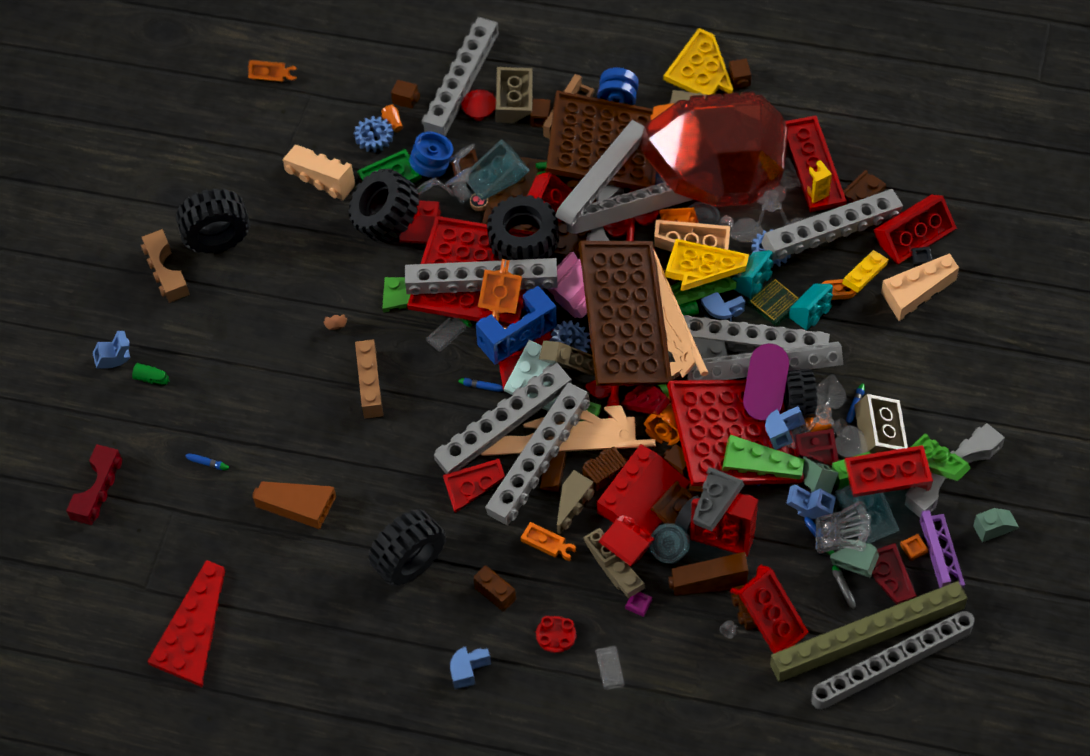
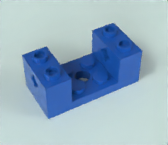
(538, 320)

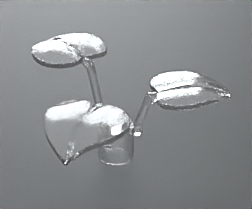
(460, 187)
(747, 229)
(832, 396)

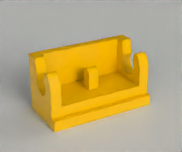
(821, 182)

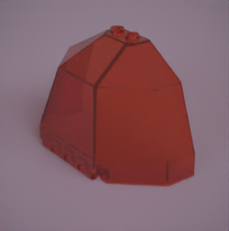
(718, 147)

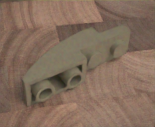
(615, 568)

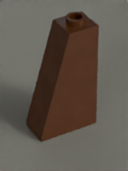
(710, 575)

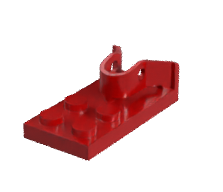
(889, 471)
(772, 610)

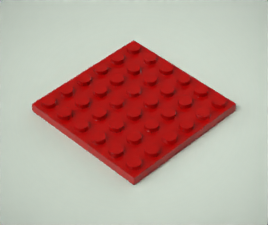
(461, 242)
(705, 419)

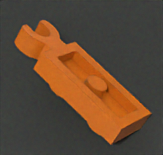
(269, 70)
(546, 541)

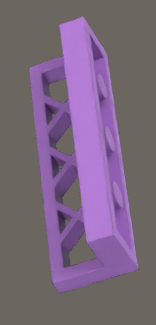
(936, 552)

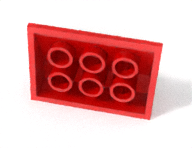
(638, 488)
(734, 530)

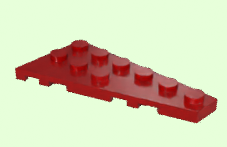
(189, 635)

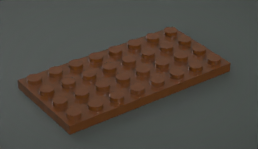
(624, 313)

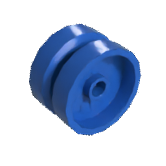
(618, 86)
(431, 154)

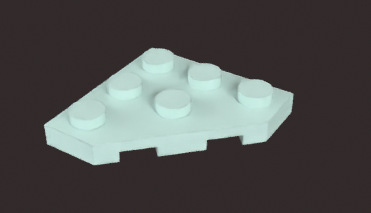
(526, 368)

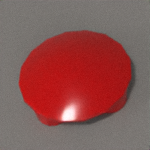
(479, 104)
(556, 634)

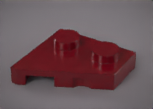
(817, 446)

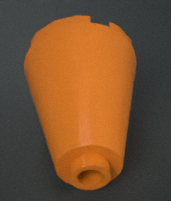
(663, 426)

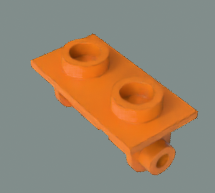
(679, 215)

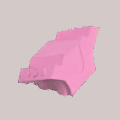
(570, 288)

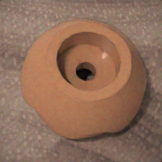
(335, 322)

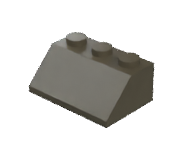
(513, 94)
(881, 423)

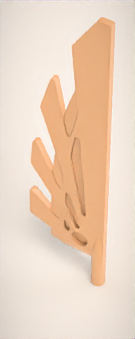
(677, 332)
(586, 435)

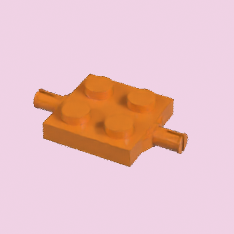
(500, 291)

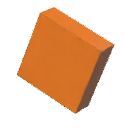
(914, 547)

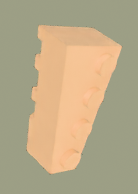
(320, 171)
(707, 234)
(918, 284)

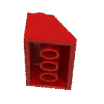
(915, 228)

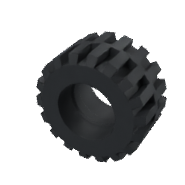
(801, 392)

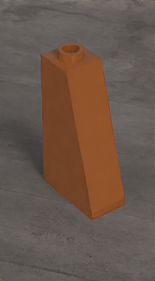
(296, 501)

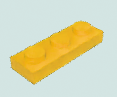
(865, 271)

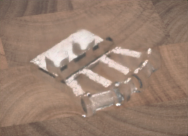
(831, 533)

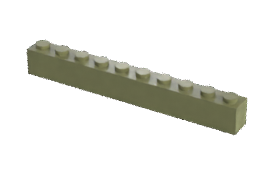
(868, 631)

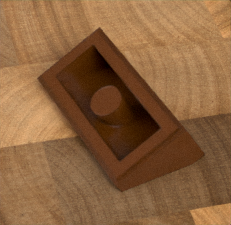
(552, 477)

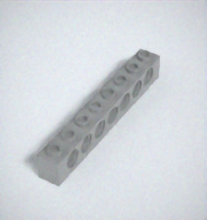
(461, 76)
(832, 224)
(429, 277)
(743, 331)
(799, 358)
(570, 396)
(501, 428)

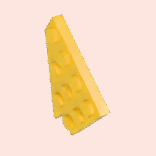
(700, 66)
(702, 264)

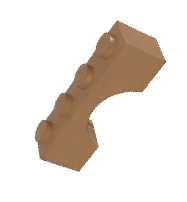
(172, 282)
(369, 379)

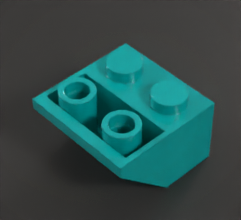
(756, 272)
(812, 305)

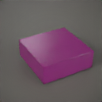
(639, 603)

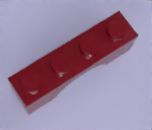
(86, 505)

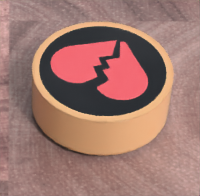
(477, 204)

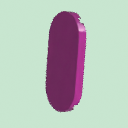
(766, 381)

